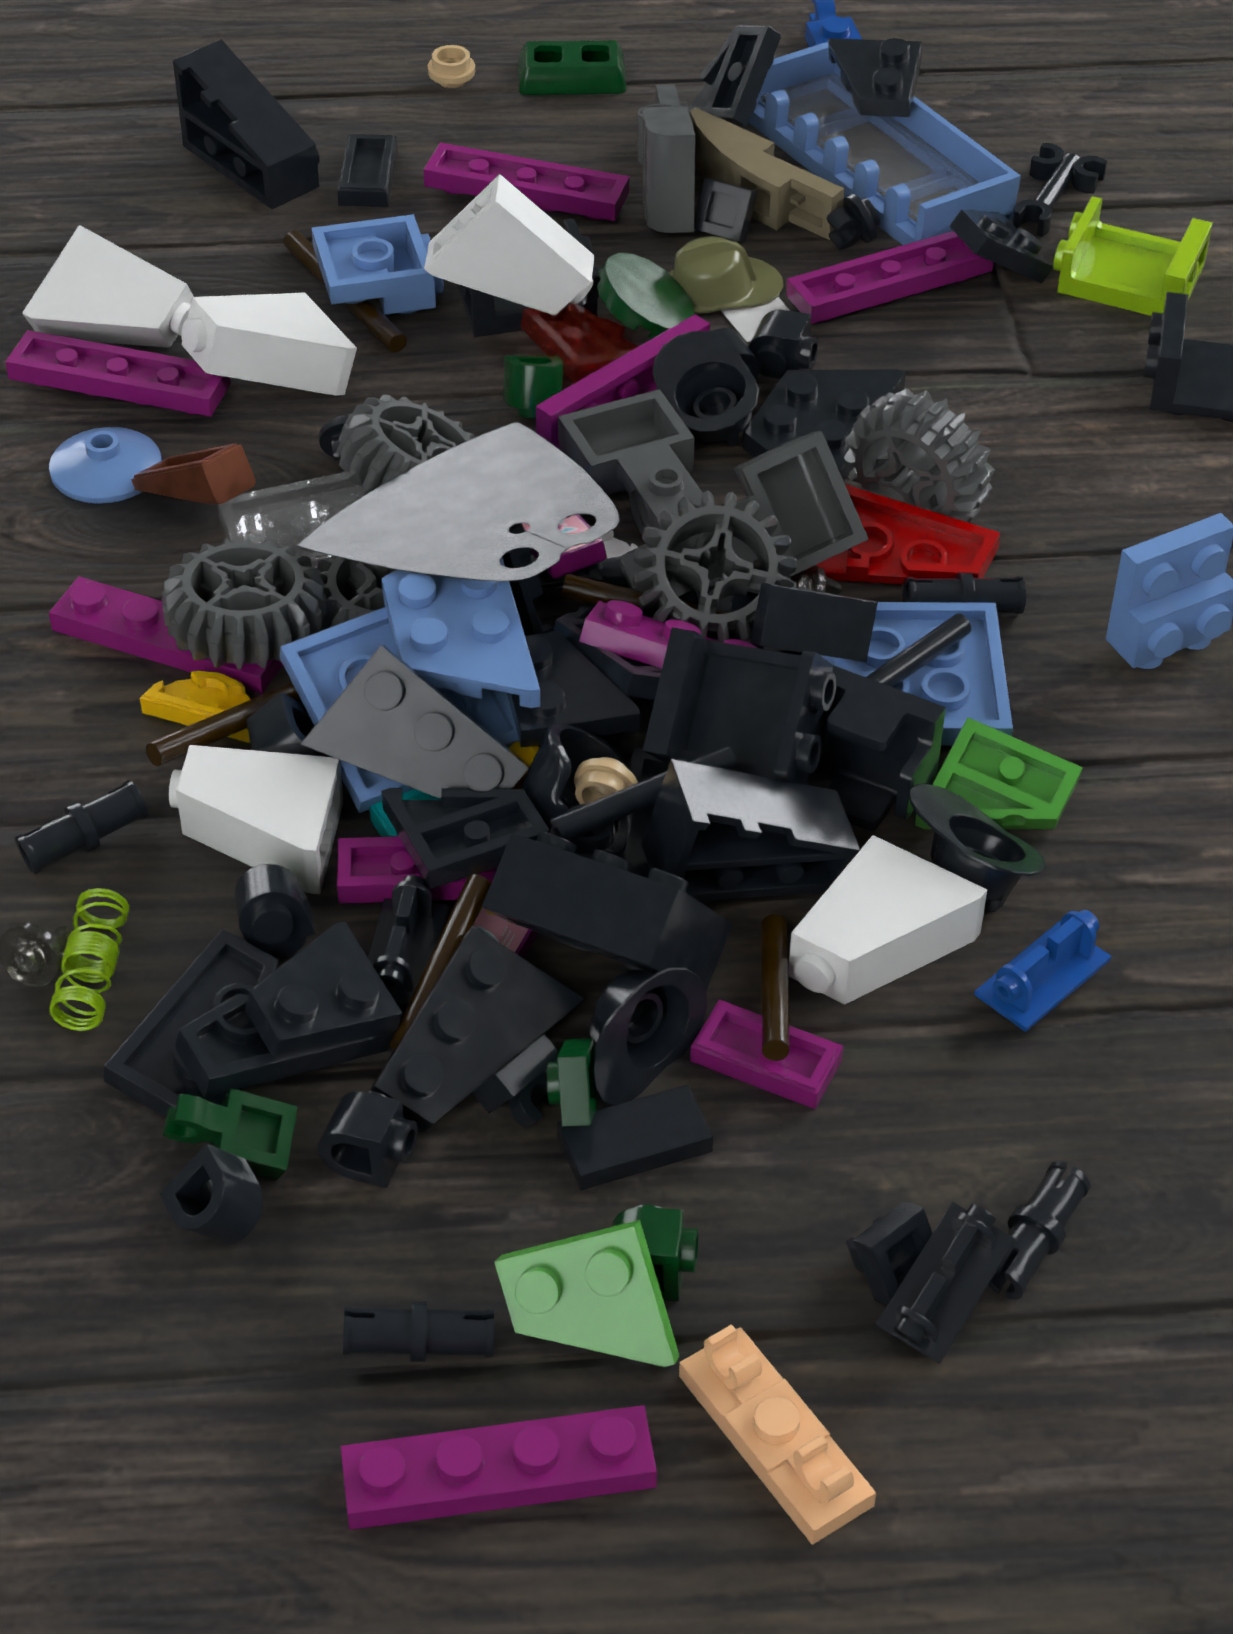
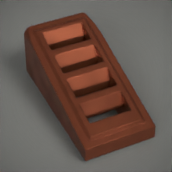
(199, 476)

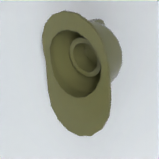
(722, 276)

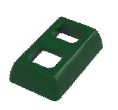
(571, 68)

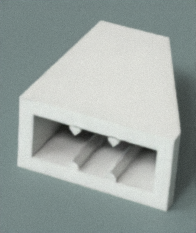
(511, 252)
(108, 296)
(269, 341)
(262, 807)
(883, 922)

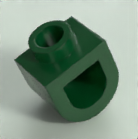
(531, 381)
(669, 1244)

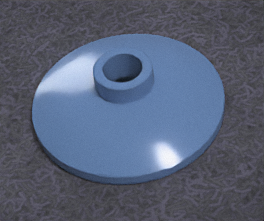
(101, 463)

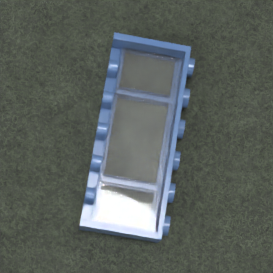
(908, 167)

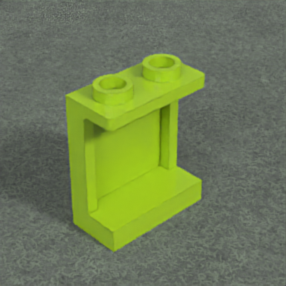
(1127, 265)

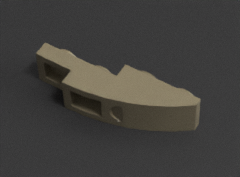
(749, 161)

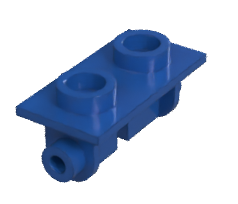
(1046, 971)

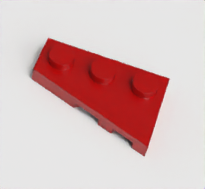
(910, 544)

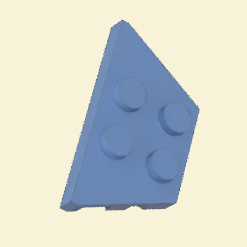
(461, 634)

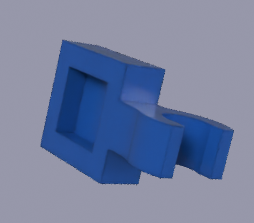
(826, 25)

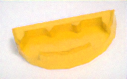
(195, 699)

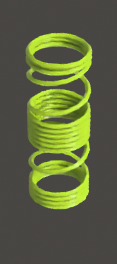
(87, 969)

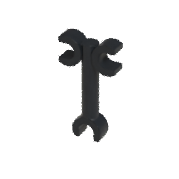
(1058, 171)

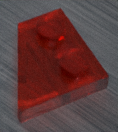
(577, 338)

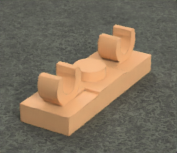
(776, 1434)

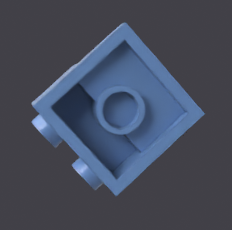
(377, 261)
(1173, 593)

